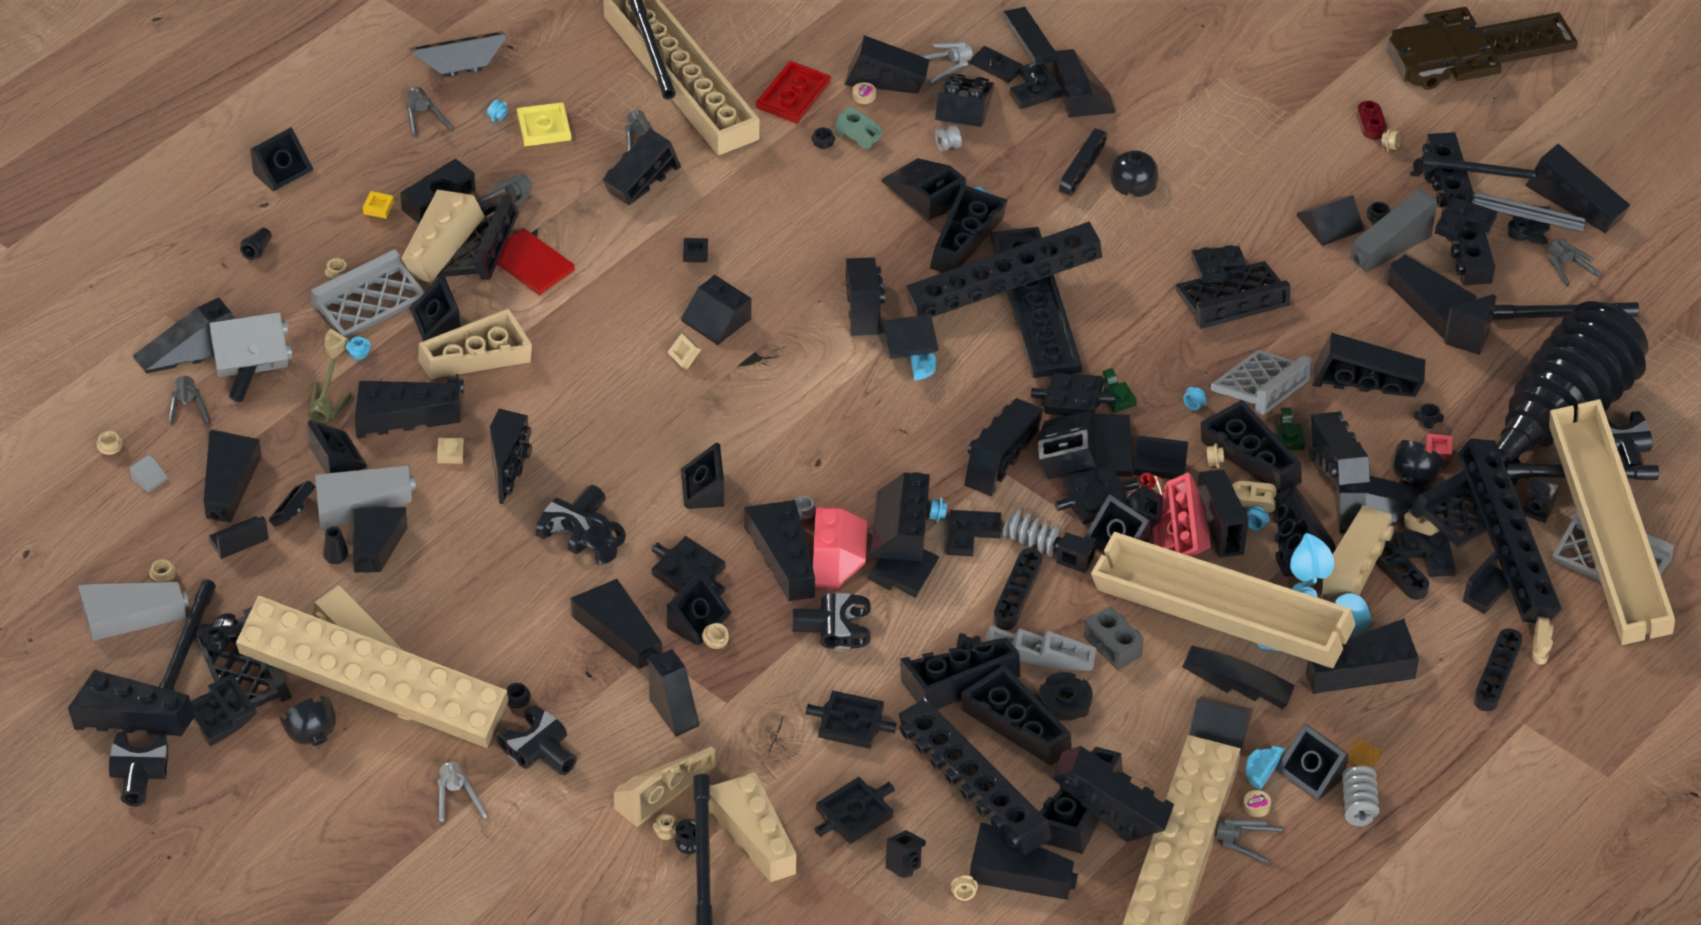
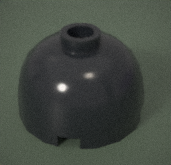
(1134, 173)
(1415, 465)
(310, 721)

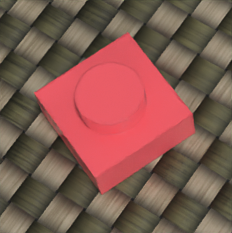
(1441, 444)

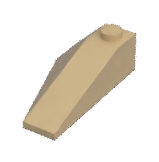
(654, 789)

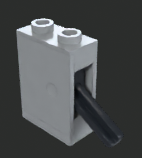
(249, 347)

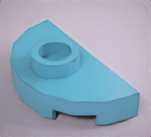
(923, 365)
(1262, 764)

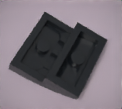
(904, 574)
(222, 710)

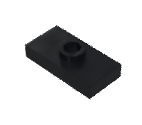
(996, 64)
(292, 503)

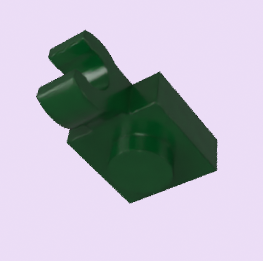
(1125, 396)
(1289, 433)

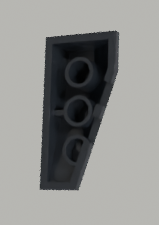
(1081, 88)
(1378, 494)
(1293, 521)

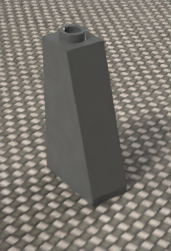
(1396, 232)

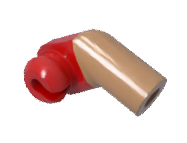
(1153, 483)

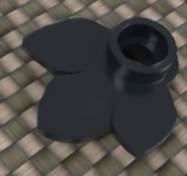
(1522, 229)
(600, 537)
(218, 633)

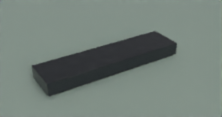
(1030, 36)

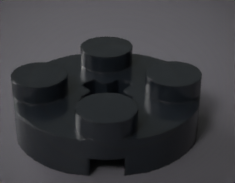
(1070, 708)

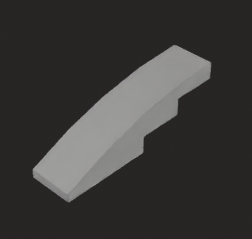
(1048, 651)

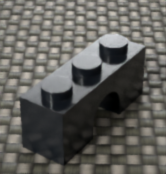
(450, 177)

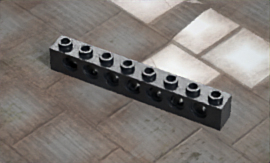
(1472, 249)
(1005, 271)
(1509, 530)
(974, 777)

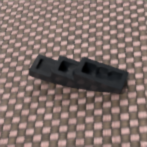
(1229, 673)

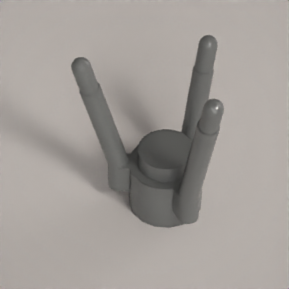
(419, 101)
(636, 124)
(516, 187)
(1564, 253)
(185, 392)
(1230, 830)

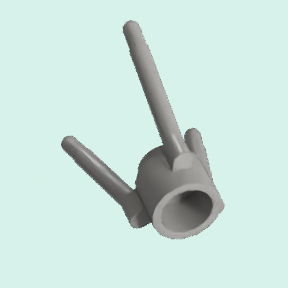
(958, 52)
(453, 779)

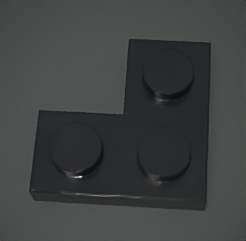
(1039, 86)
(1461, 214)
(1212, 262)
(969, 524)
(1432, 548)

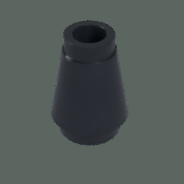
(255, 244)
(334, 546)

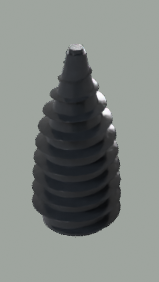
(1585, 359)

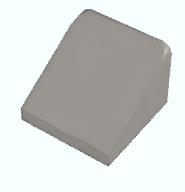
(147, 474)

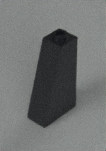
(1426, 291)
(228, 472)
(1224, 513)
(617, 622)
(1005, 867)

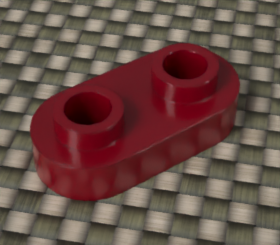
(1371, 120)

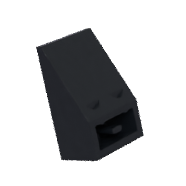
(964, 100)
(926, 186)
(1068, 445)
(509, 449)

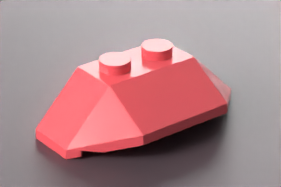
(1182, 518)
(838, 546)

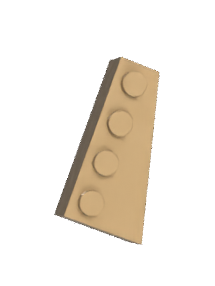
(441, 233)
(476, 347)
(1358, 553)
(343, 611)
(752, 821)

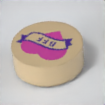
(864, 93)
(1256, 803)

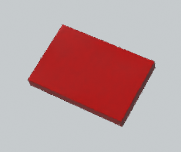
(793, 92)
(534, 262)

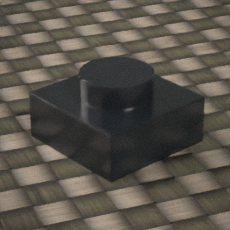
(695, 250)

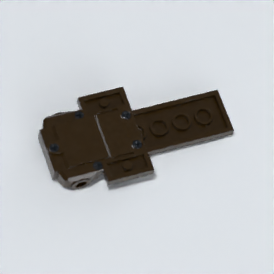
(1456, 45)

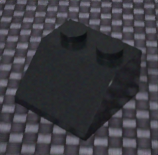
(717, 310)

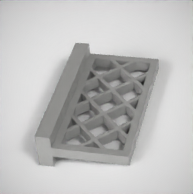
(357, 282)
(1275, 374)
(1661, 550)

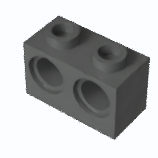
(1113, 637)

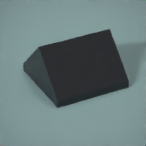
(280, 160)
(1332, 219)
(436, 310)
(1470, 324)
(908, 336)
(334, 449)
(704, 480)
(1118, 518)
(695, 609)
(1220, 722)
(1314, 762)

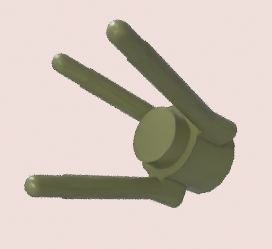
(322, 408)

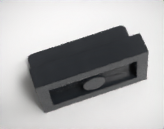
(1160, 457)
(240, 536)
(1485, 585)

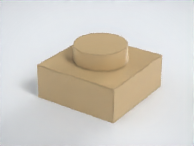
(684, 350)
(450, 450)

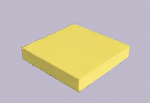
(543, 124)

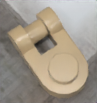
(1247, 494)
(1421, 524)
(1542, 640)

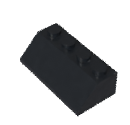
(901, 518)

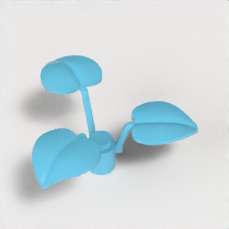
(1314, 560)

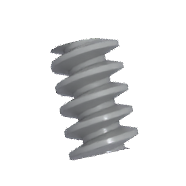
(1032, 532)
(1360, 795)

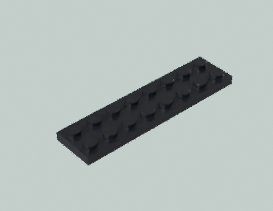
(1040, 315)

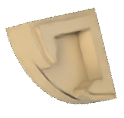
(334, 343)

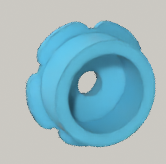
(497, 110)
(358, 347)
(1195, 398)
(937, 509)
(1257, 518)

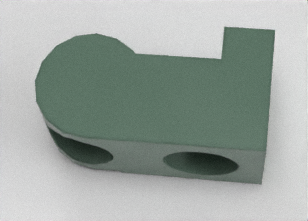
(858, 127)

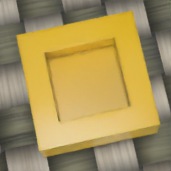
(378, 204)

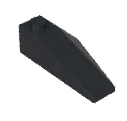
(185, 340)

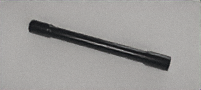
(663, 79)
(1537, 311)
(1527, 470)
(184, 643)
(701, 793)

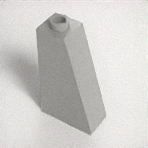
(368, 488)
(130, 606)

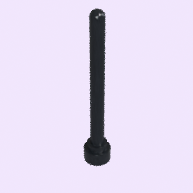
(1432, 161)

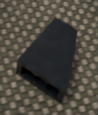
(376, 536)
(672, 692)

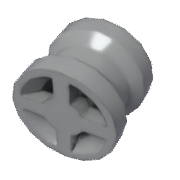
(948, 138)

